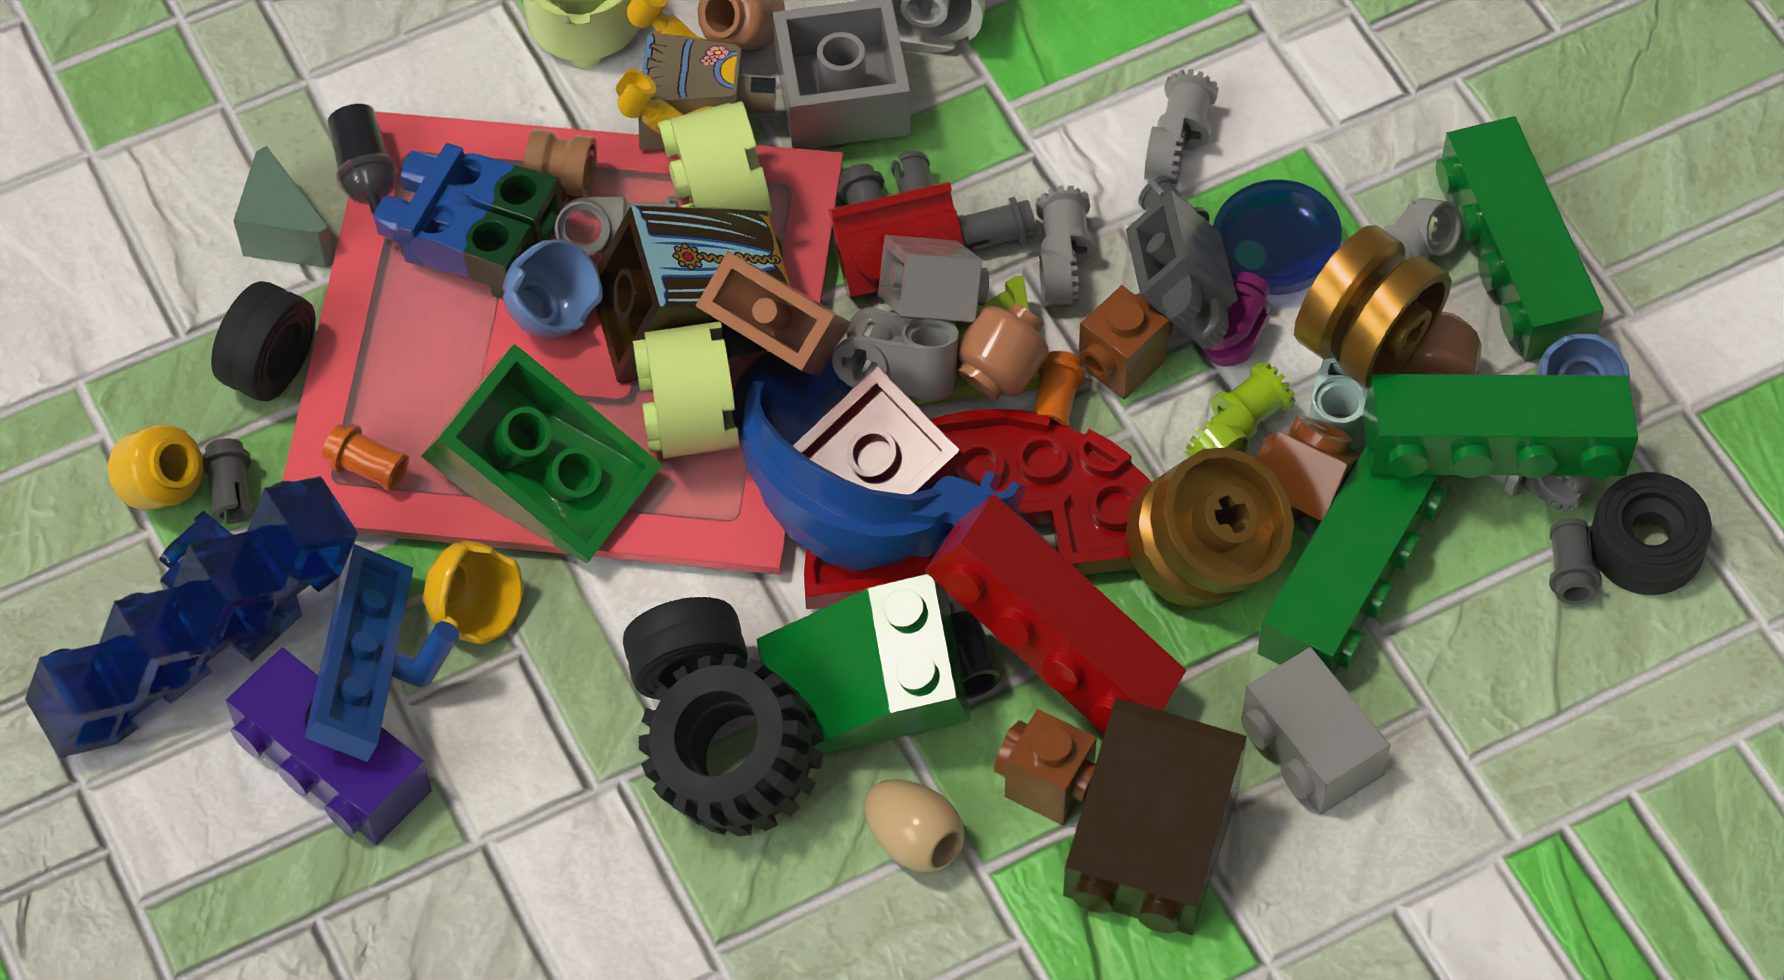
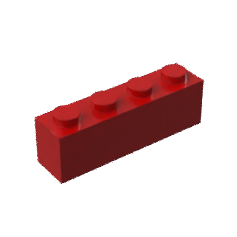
(1051, 614)

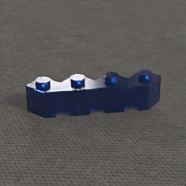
(164, 638)

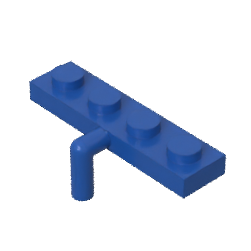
(364, 654)

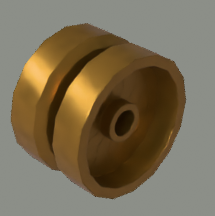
(1372, 305)
(1209, 528)

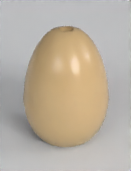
(914, 824)

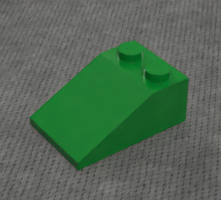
(542, 456)
(874, 664)

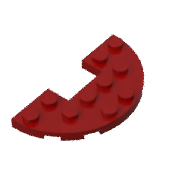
(1069, 478)

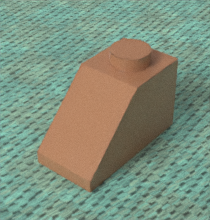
(773, 314)

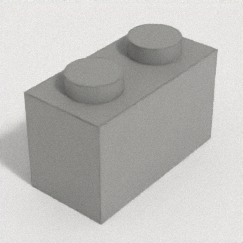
(932, 278)
(1314, 731)

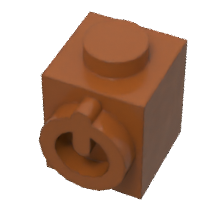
(1123, 341)
(1309, 463)
(1047, 765)

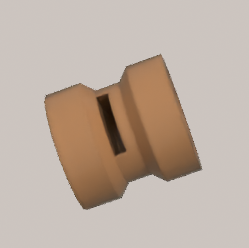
(568, 160)

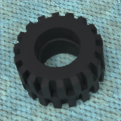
(693, 714)

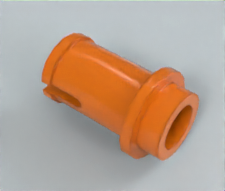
(1058, 385)
(364, 456)

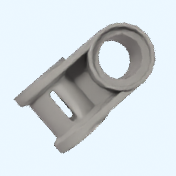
(909, 350)

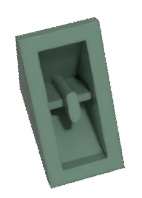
(278, 219)

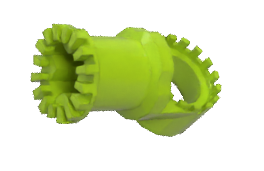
(1243, 410)

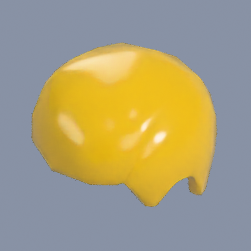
(474, 591)

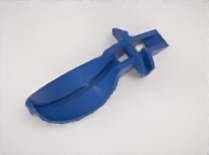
(849, 521)

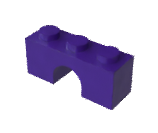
(359, 795)

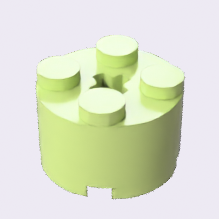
(580, 28)
(716, 159)
(690, 390)

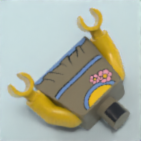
(684, 75)

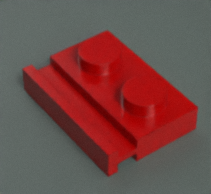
(863, 224)

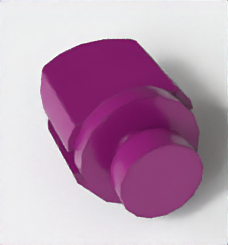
(1246, 321)

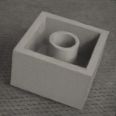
(842, 73)

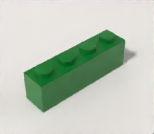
(1518, 236)
(1499, 425)
(1349, 566)

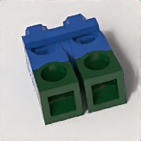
(469, 213)

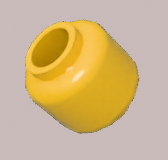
(155, 467)

